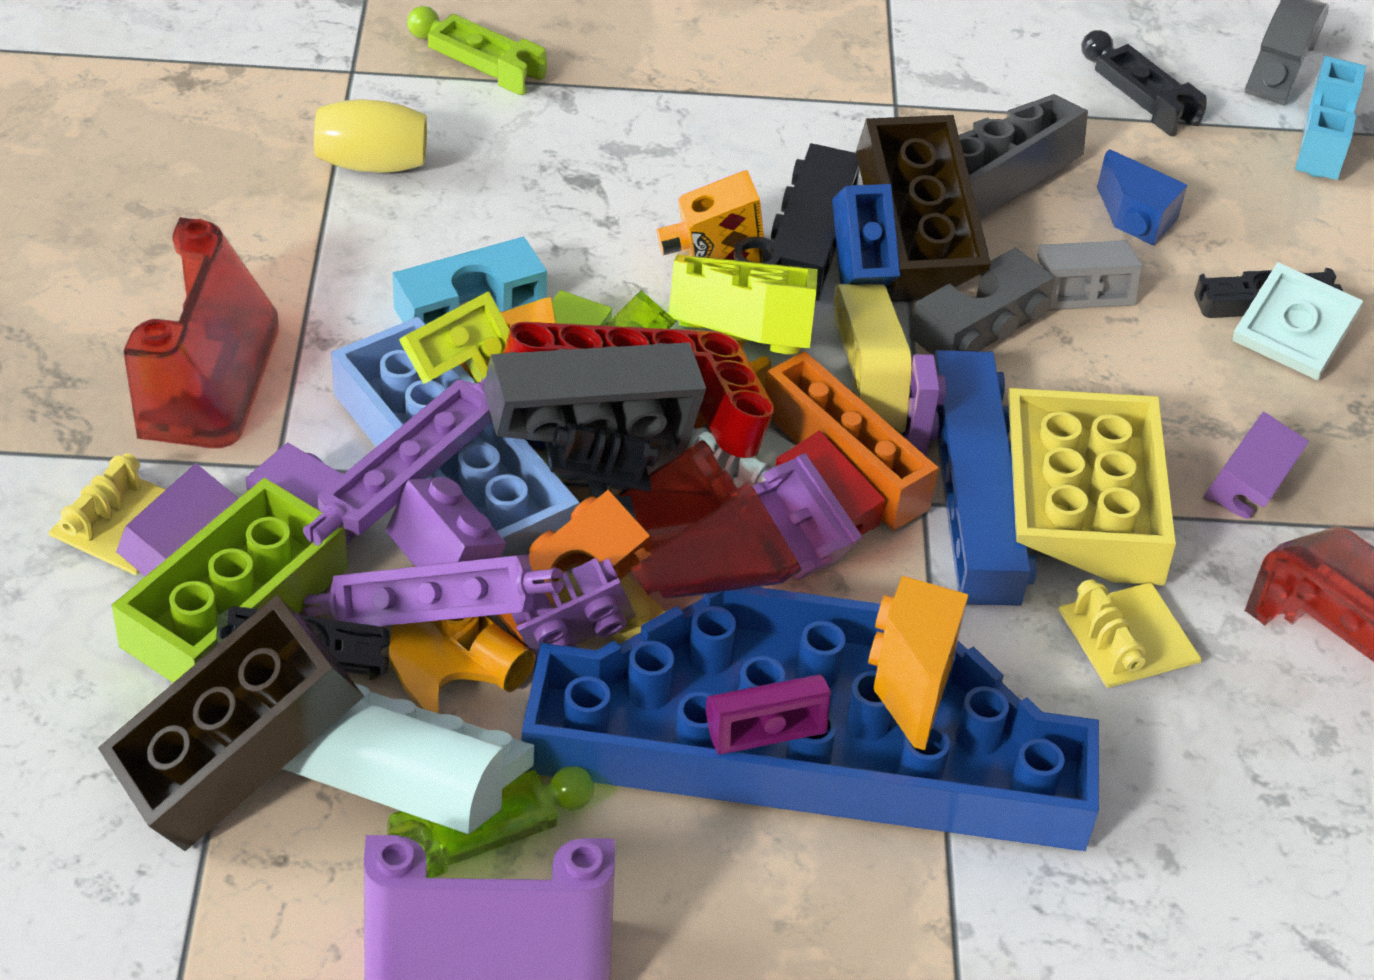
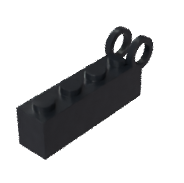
(807, 228)

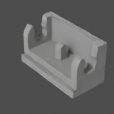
(1091, 274)

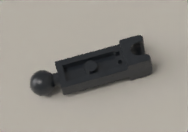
(1145, 82)

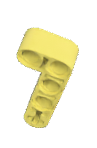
(875, 350)

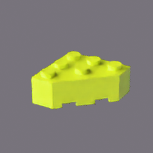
(745, 300)

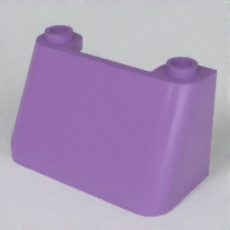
(487, 925)

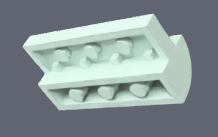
(416, 761)

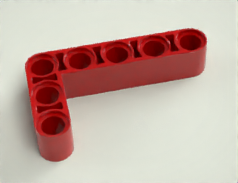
(734, 398)

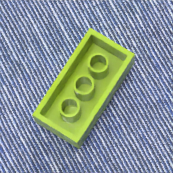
(234, 561)

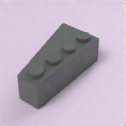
(1022, 149)
(621, 390)

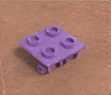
(598, 612)

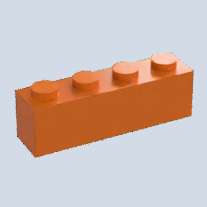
(813, 400)

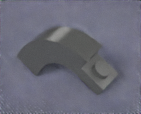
(1284, 46)

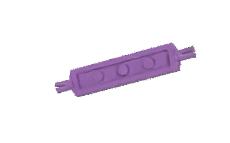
(409, 453)
(435, 592)

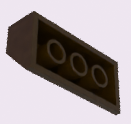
(932, 201)

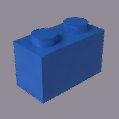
(866, 235)

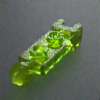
(524, 811)

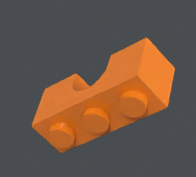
(596, 530)

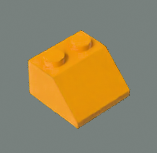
(916, 653)

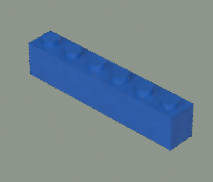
(980, 481)

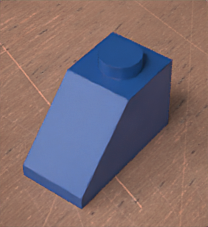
(1139, 197)

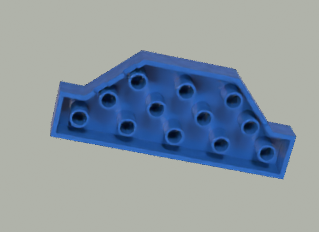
(641, 723)

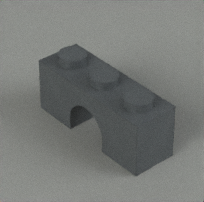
(1006, 299)

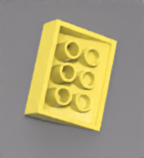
(1092, 482)

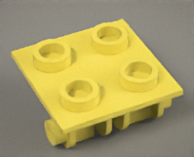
(104, 510)
(1127, 632)

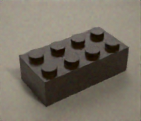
(229, 723)

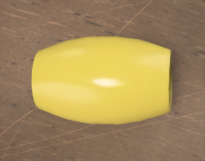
(370, 136)

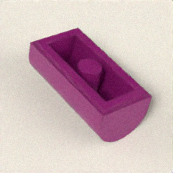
(768, 714)

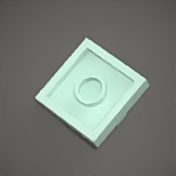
(1297, 321)

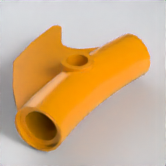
(454, 649)

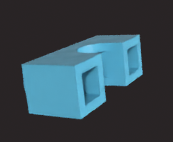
(1330, 118)
(504, 269)

